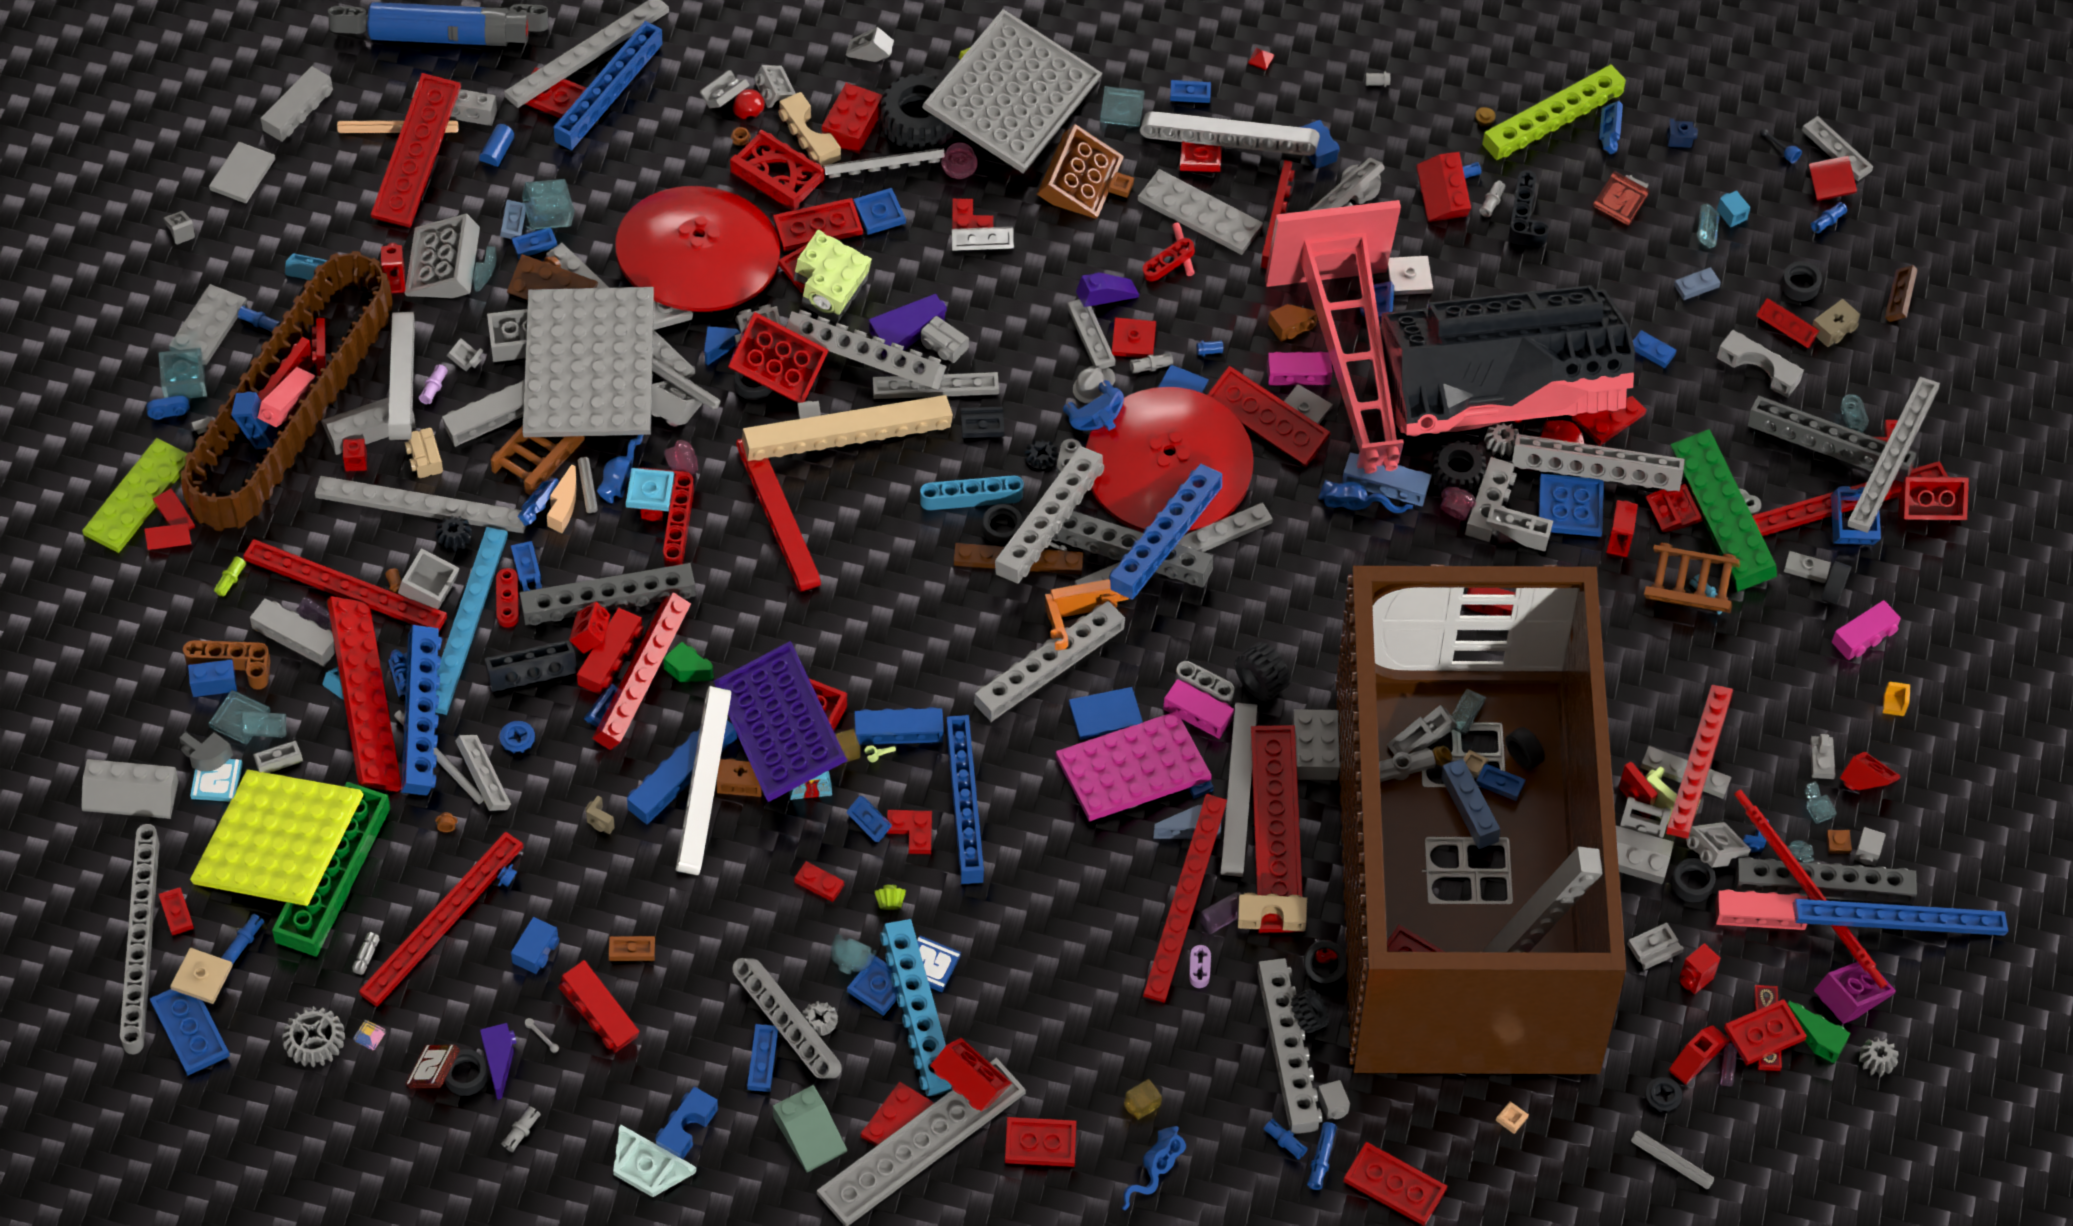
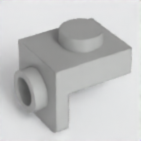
(465, 355)

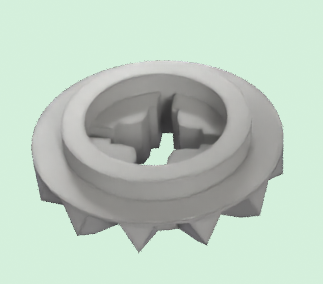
(830, 1017)

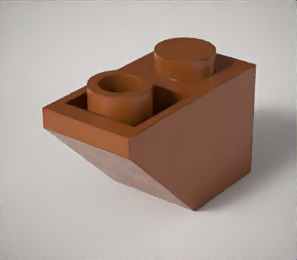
(1291, 320)

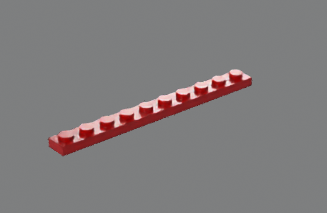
(1820, 506)
(343, 585)
(1699, 761)
(1185, 898)
(440, 919)

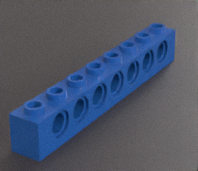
(608, 85)
(1165, 531)
(412, 779)
(965, 799)

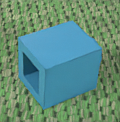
(1733, 208)

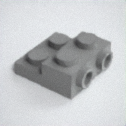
(1716, 844)

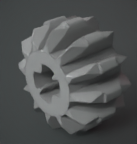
(1501, 439)
(1875, 1048)

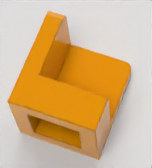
(1896, 698)

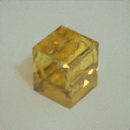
(1142, 1099)

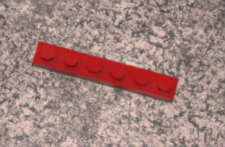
(1279, 207)

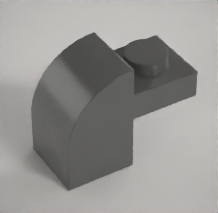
(208, 755)

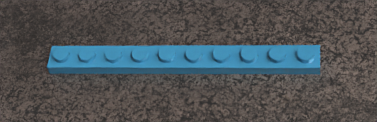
(469, 615)

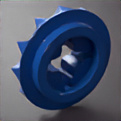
(524, 731)

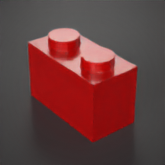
(1699, 968)

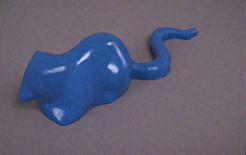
(617, 473)
(1354, 497)
(1158, 1161)

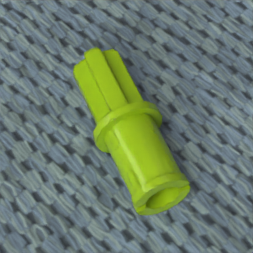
(230, 576)

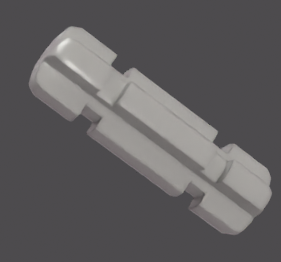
(365, 953)

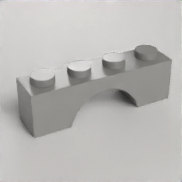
(1740, 350)

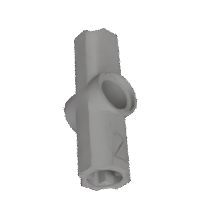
(1412, 763)

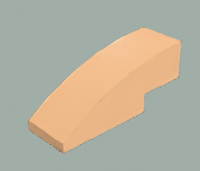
(563, 501)

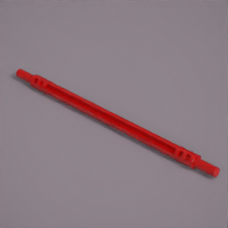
(1808, 885)

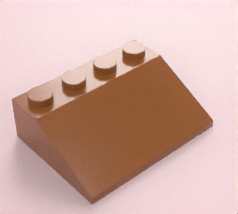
(1080, 173)

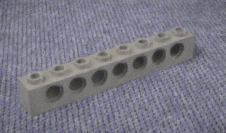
(932, 372)
(1591, 455)
(1049, 515)
(1028, 682)
(1298, 1119)

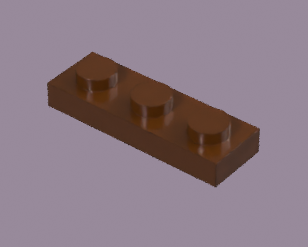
(1901, 293)

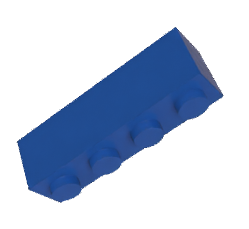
(899, 726)

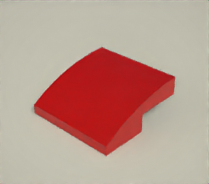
(1832, 178)
(1674, 508)

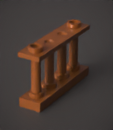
(545, 466)
(1699, 598)

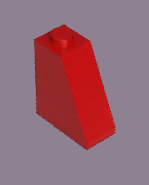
(1622, 528)

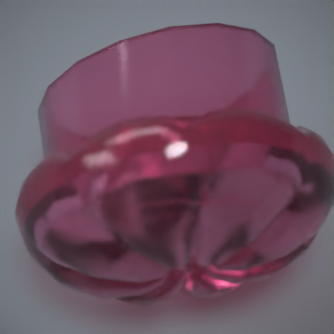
(959, 161)
(682, 457)
(1457, 502)

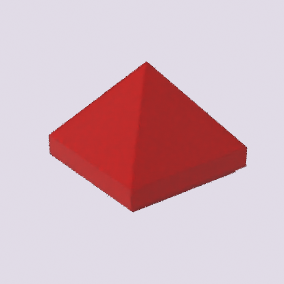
(1261, 58)

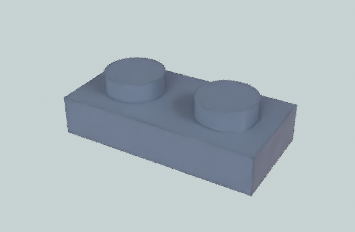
(513, 219)
(1697, 283)

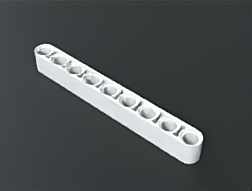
(703, 781)

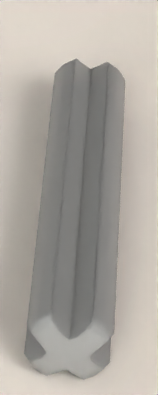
(587, 485)

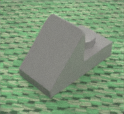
(180, 226)

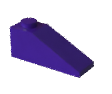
(1104, 288)
(499, 1054)

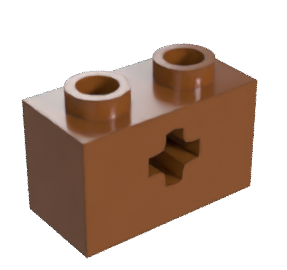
(737, 778)

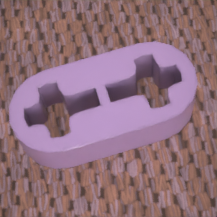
(1204, 966)

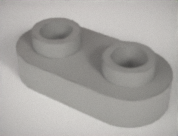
(1066, 453)

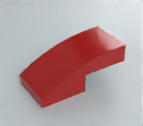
(172, 509)

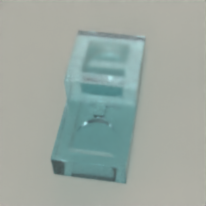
(484, 270)

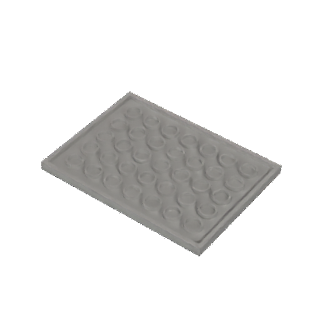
(1012, 91)
(589, 362)

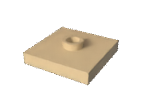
(201, 975)

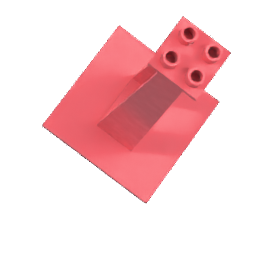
(1341, 245)

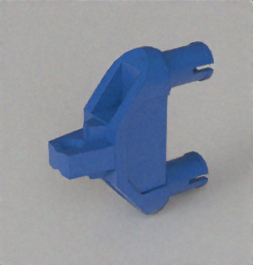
(1098, 412)

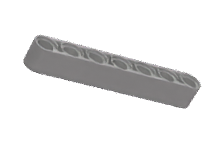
(795, 1023)

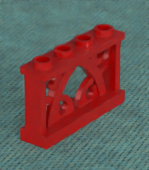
(771, 186)

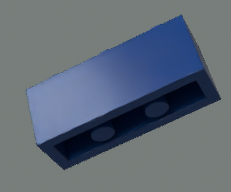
(245, 413)

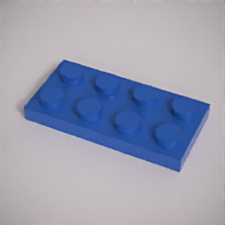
(189, 1030)

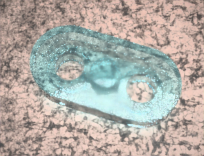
(1856, 415)

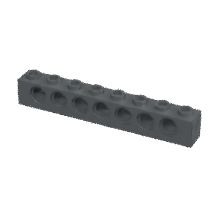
(1822, 435)
(1116, 541)
(598, 589)
(1836, 887)

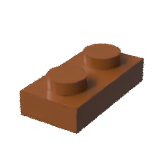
(632, 948)

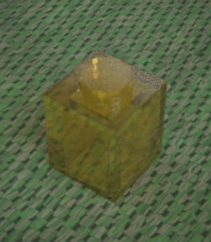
(849, 744)

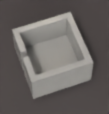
(428, 579)

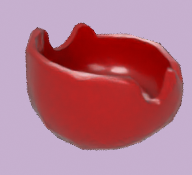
(748, 103)

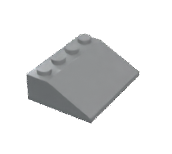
(443, 258)

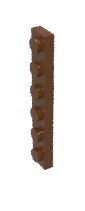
(1049, 561)

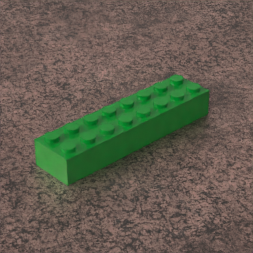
(1724, 509)
(308, 926)

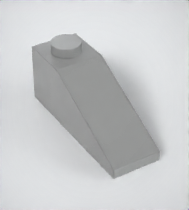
(1521, 527)

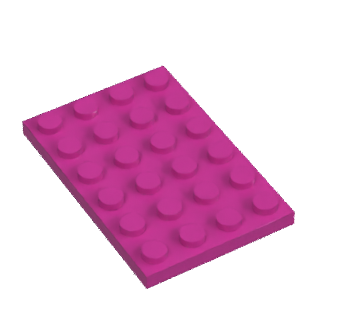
(1133, 766)

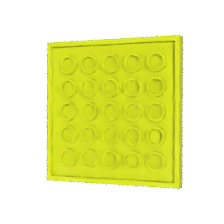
(277, 837)

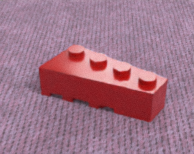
(598, 1006)

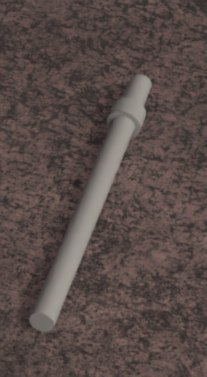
(450, 768)

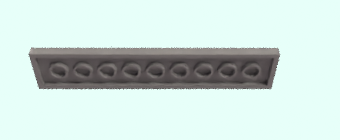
(910, 1151)

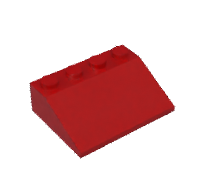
(777, 358)

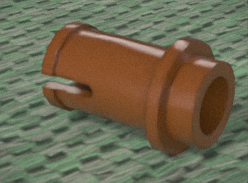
(394, 580)

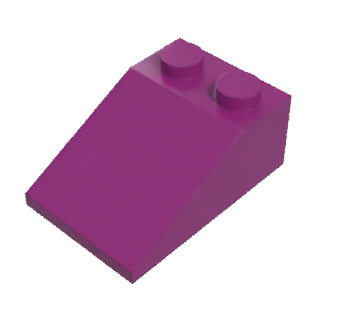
(1851, 992)

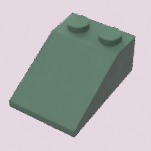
(809, 1128)

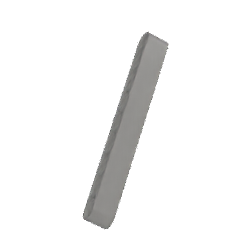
(1230, 133)
(401, 376)
(1238, 791)

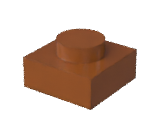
(1121, 184)
(1838, 841)

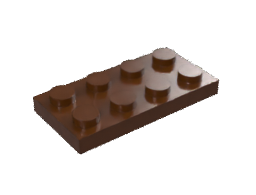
(537, 275)

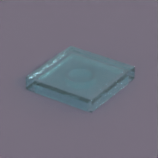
(1122, 106)
(228, 715)

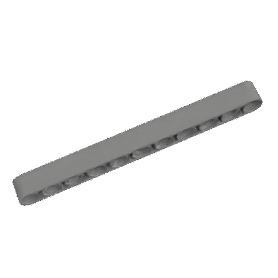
(143, 946)

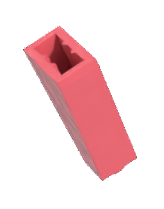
(286, 397)

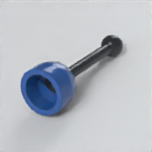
(1791, 153)

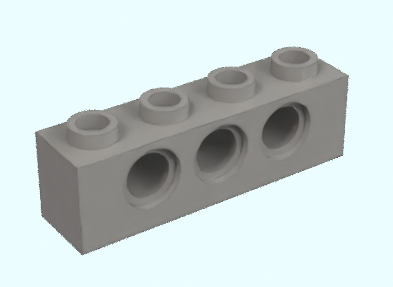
(474, 107)
(1496, 472)

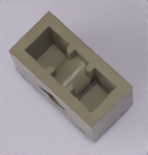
(1836, 322)

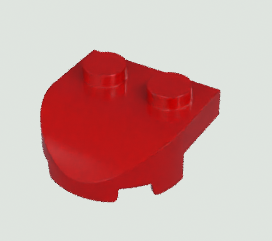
(1562, 431)

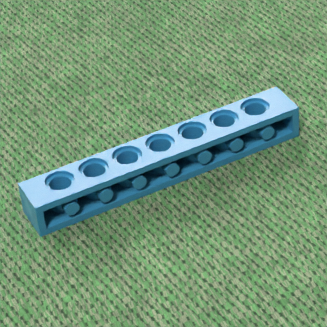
(903, 934)

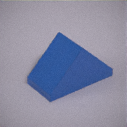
(719, 342)

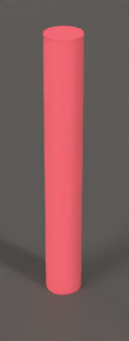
(1179, 235)

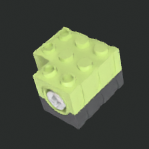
(830, 276)

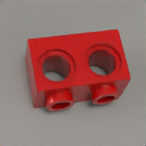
(589, 627)

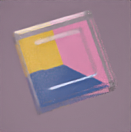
(369, 1035)

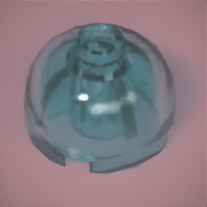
(851, 955)

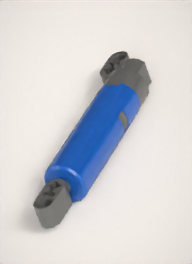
(440, 23)

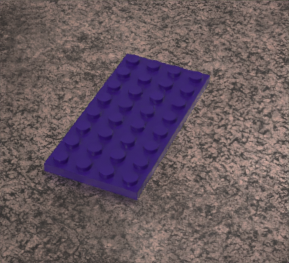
(780, 721)

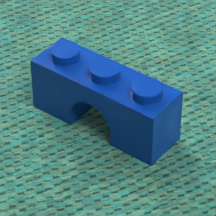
(694, 1108)

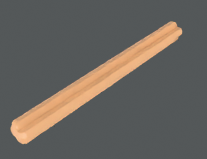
(382, 126)

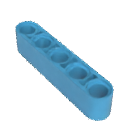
(963, 498)

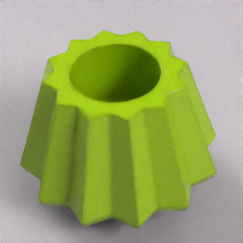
(890, 897)

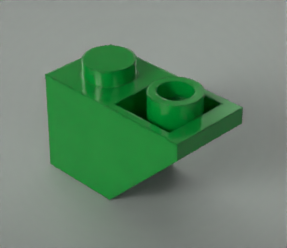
(687, 665)

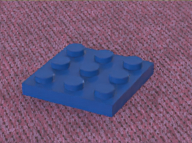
(1572, 504)

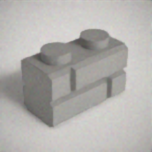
(944, 339)

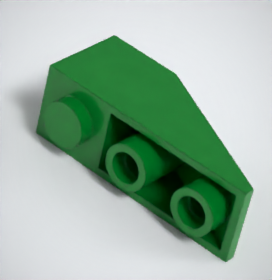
(1822, 1036)

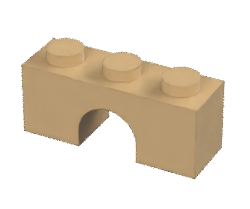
(1290, 909)

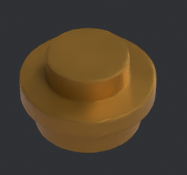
(1485, 116)
(1442, 755)

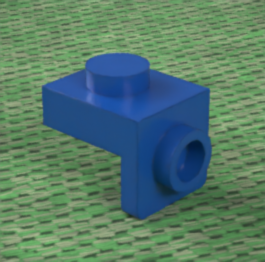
(1755, 843)

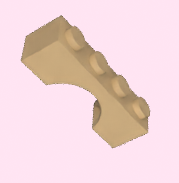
(820, 147)

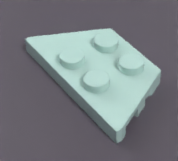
(648, 1164)

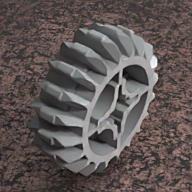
(316, 1048)

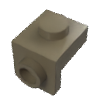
(597, 818)

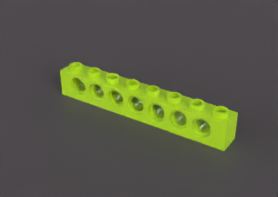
(1554, 112)

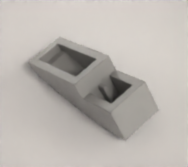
(1423, 732)

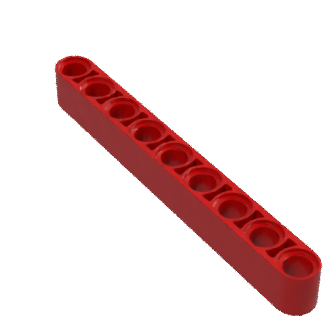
(781, 521)

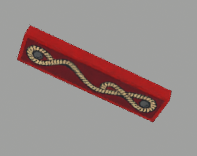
(1764, 997)

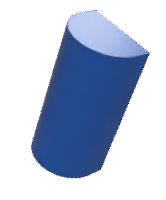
(497, 145)

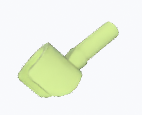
(871, 749)

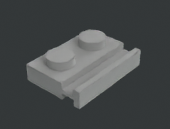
(1655, 946)

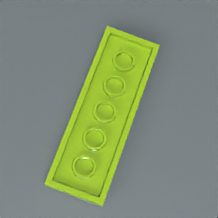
(134, 496)

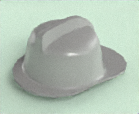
(1087, 383)

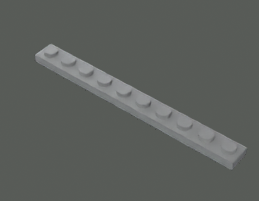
(585, 52)
(661, 349)
(1893, 455)
(418, 503)
(1209, 536)

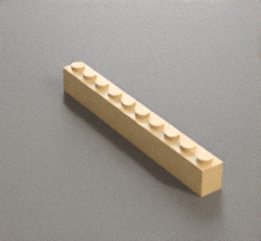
(846, 428)

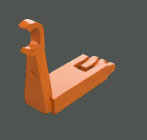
(1075, 601)

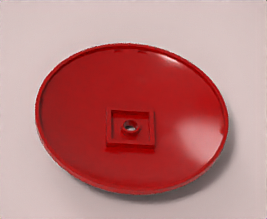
(693, 272)

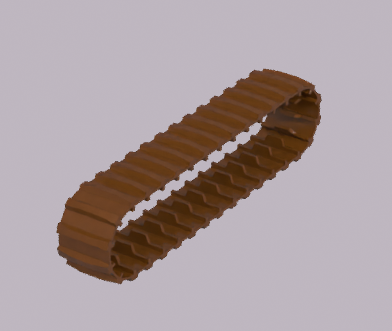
(333, 275)

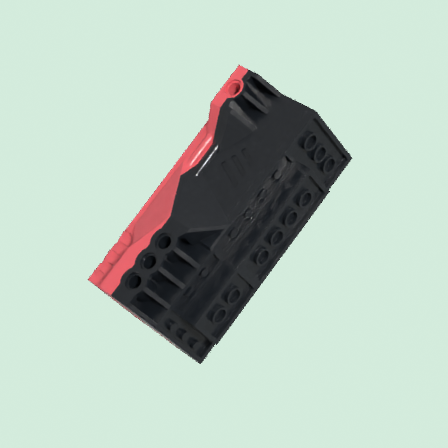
(1506, 359)

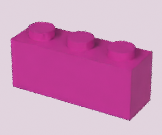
(1299, 368)
(1866, 630)
(1199, 708)

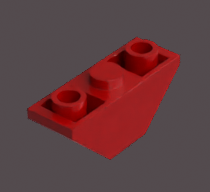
(1698, 1053)

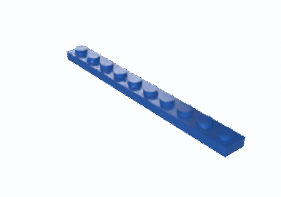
(1900, 917)

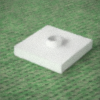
(1410, 275)

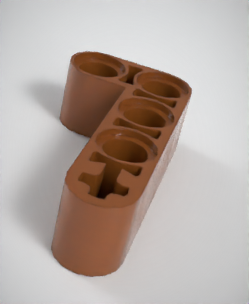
(195, 652)

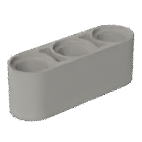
(1200, 676)

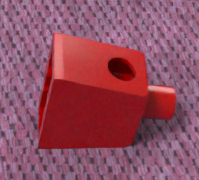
(391, 260)

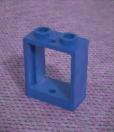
(1851, 536)

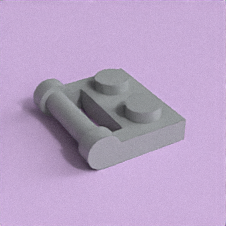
(1644, 824)

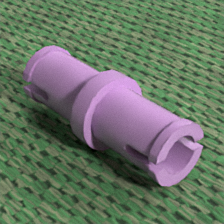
(433, 384)

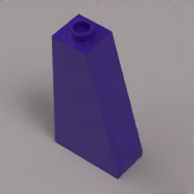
(906, 323)

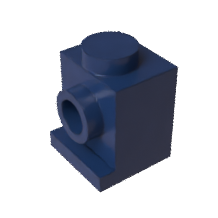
(1681, 133)

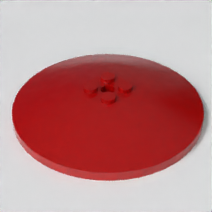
(1143, 478)

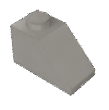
(870, 46)

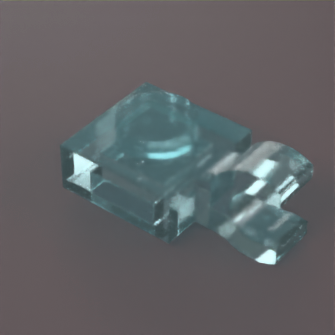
(1819, 806)
(1801, 851)

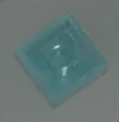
(548, 204)
(183, 373)

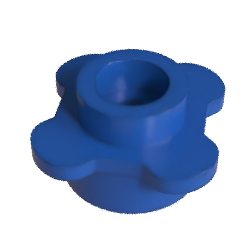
(506, 875)

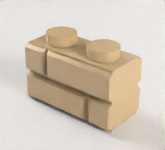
(424, 453)

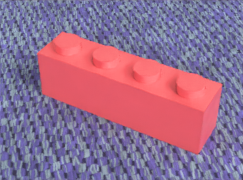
(1757, 909)

